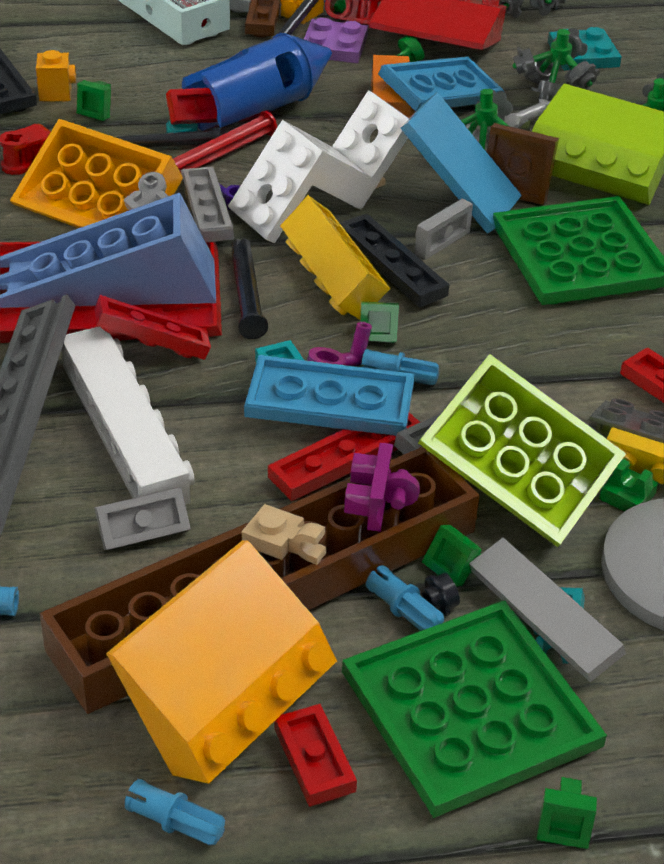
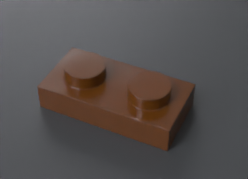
(262, 18)

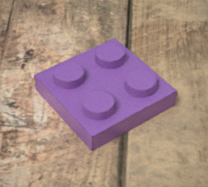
(343, 39)

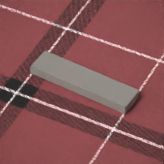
(207, 204)
(548, 609)

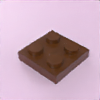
(524, 159)

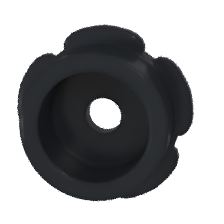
(441, 592)

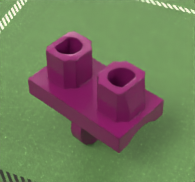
(396, 488)

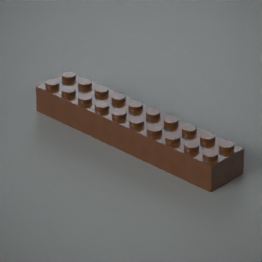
(90, 625)

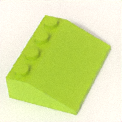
(605, 142)
(522, 449)

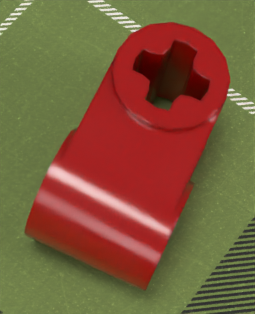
(356, 10)
(22, 147)

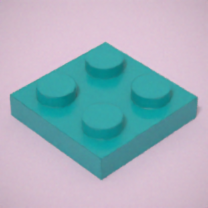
(600, 49)

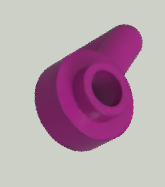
(351, 358)

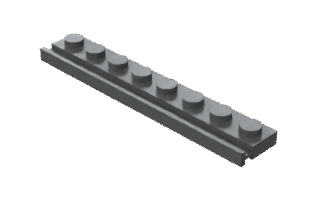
(24, 386)

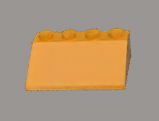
(87, 175)
(221, 663)

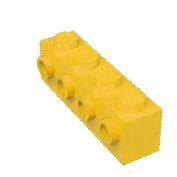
(333, 258)

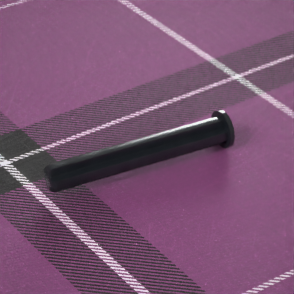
(252, 322)

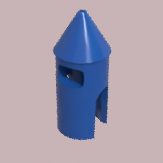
(261, 78)

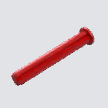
(228, 142)

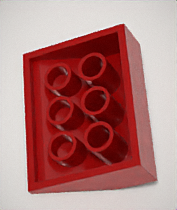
(448, 21)

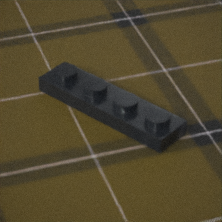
(396, 261)

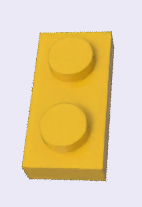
(641, 452)

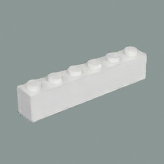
(124, 415)

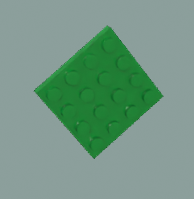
(581, 250)
(471, 707)

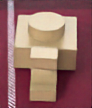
(279, 532)

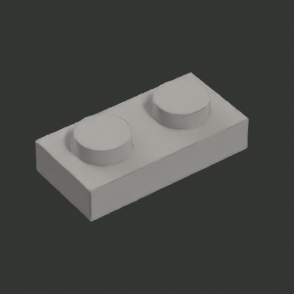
(443, 229)
(142, 518)

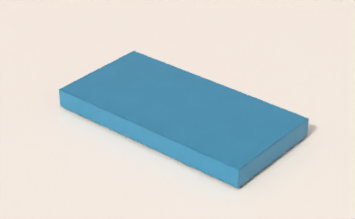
(455, 80)
(460, 160)
(330, 395)

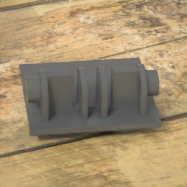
(623, 416)

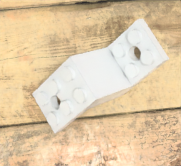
(298, 160)

